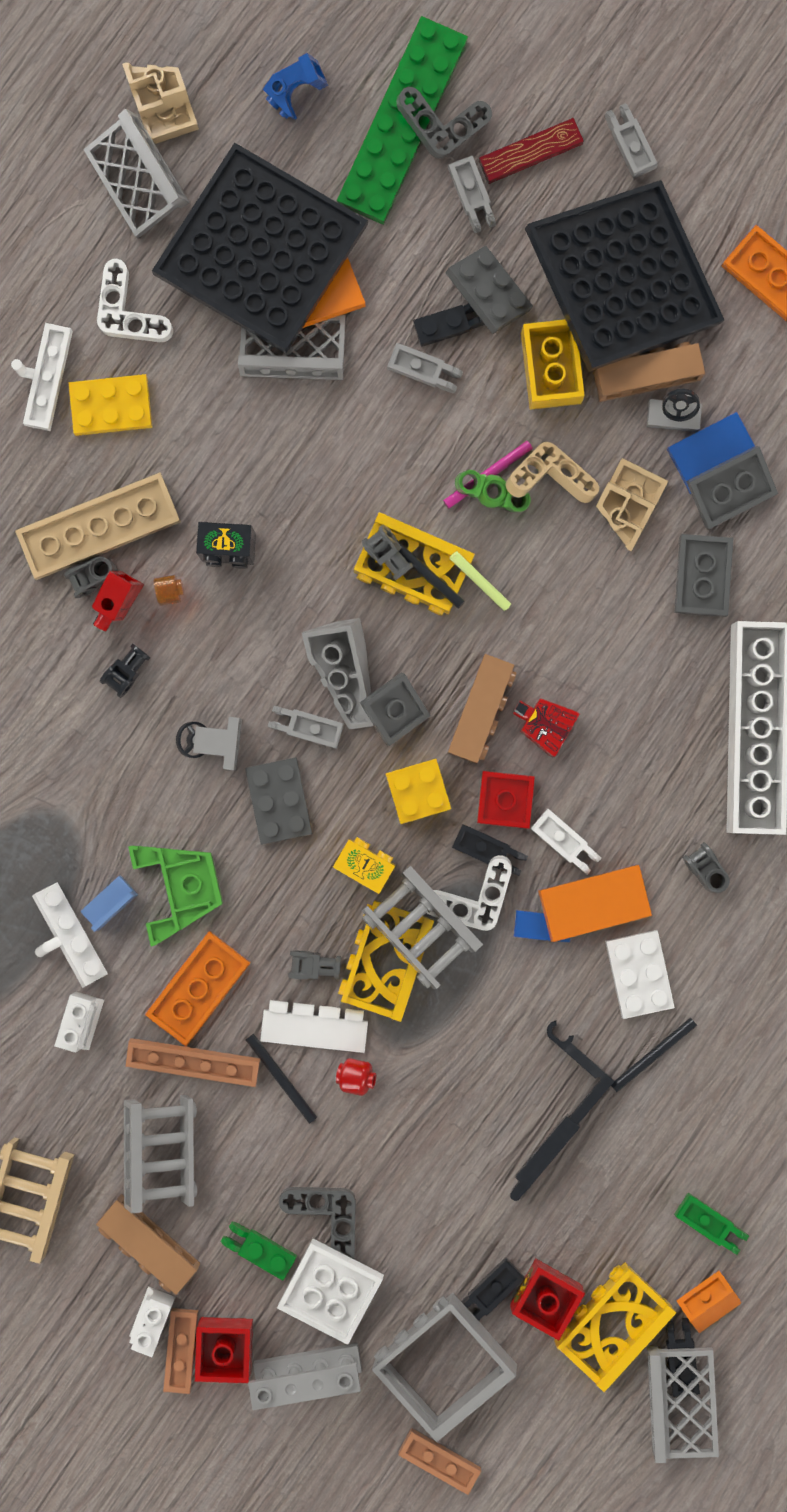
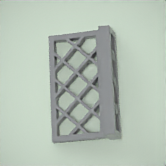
(148, 156)
(295, 366)
(660, 1410)

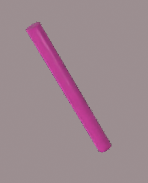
(494, 469)

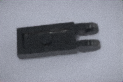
(445, 324)
(485, 847)
(493, 1288)
(674, 1363)

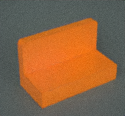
(709, 1301)

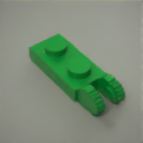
(709, 1222)
(260, 1251)

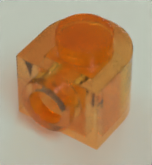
(168, 589)

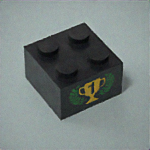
(226, 544)

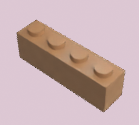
(650, 371)
(481, 708)
(148, 1245)

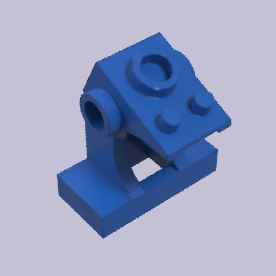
(302, 72)

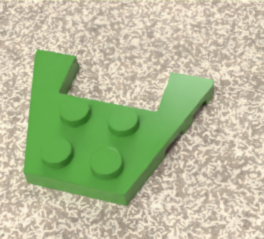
(189, 884)

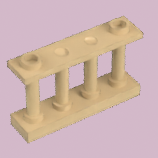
(52, 1193)

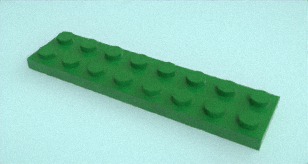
(390, 139)

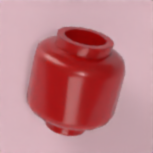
(355, 1077)

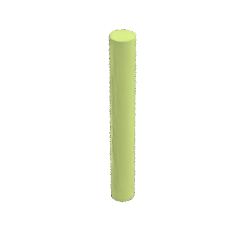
(480, 581)

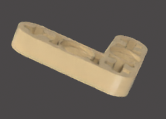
(552, 466)

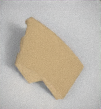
(161, 101)
(630, 500)

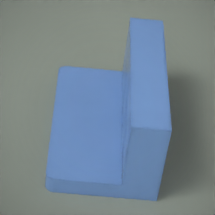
(109, 903)

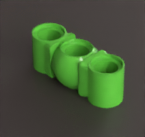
(479, 491)

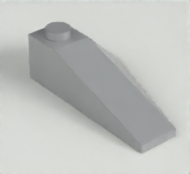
(342, 662)

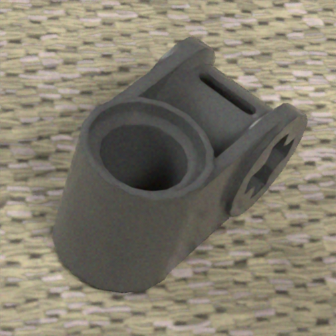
(86, 578)
(706, 868)

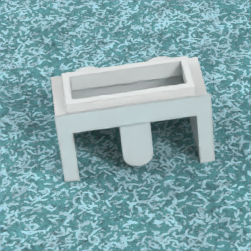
(79, 1022)
(153, 1314)

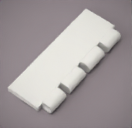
(312, 1030)

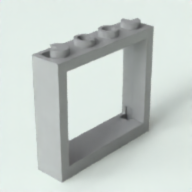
(440, 1425)

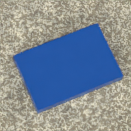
(710, 447)

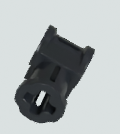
(124, 671)

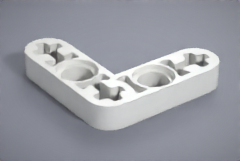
(117, 311)
(474, 907)

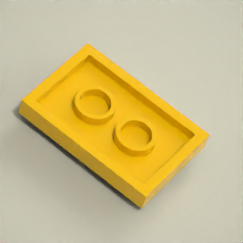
(110, 405)

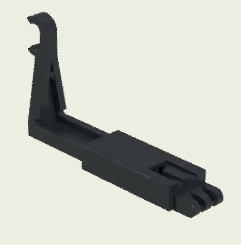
(568, 1125)

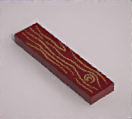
(531, 151)

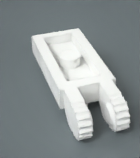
(563, 839)

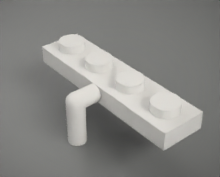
(46, 376)
(68, 935)

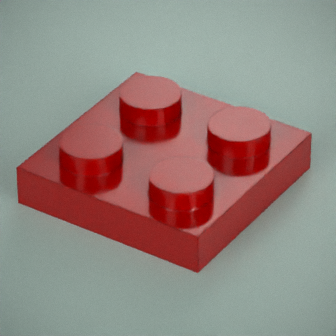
(505, 799)

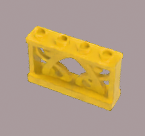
(431, 545)
(395, 994)
(639, 1337)

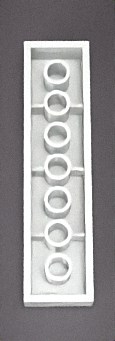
(757, 729)

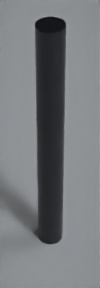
(431, 577)
(654, 1054)
(281, 1078)

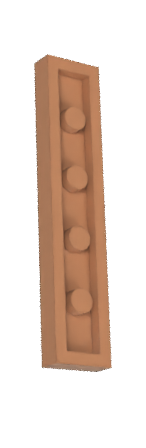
(192, 1062)

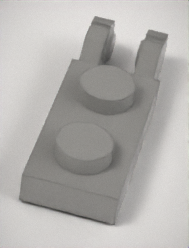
(631, 142)
(471, 191)
(422, 367)
(309, 727)

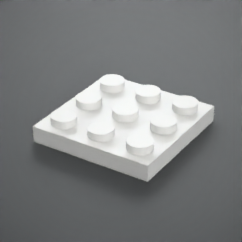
(330, 1291)

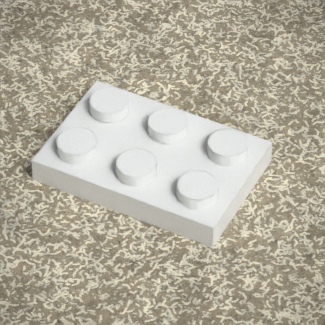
(639, 974)

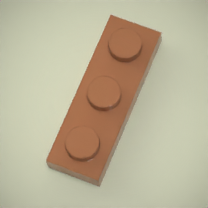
(180, 1351)
(439, 1461)

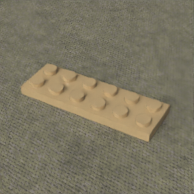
(97, 526)

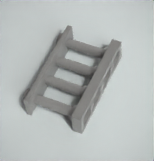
(447, 921)
(135, 1142)
(305, 1376)

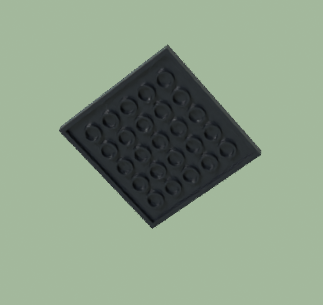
(260, 247)
(624, 274)

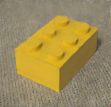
(551, 365)

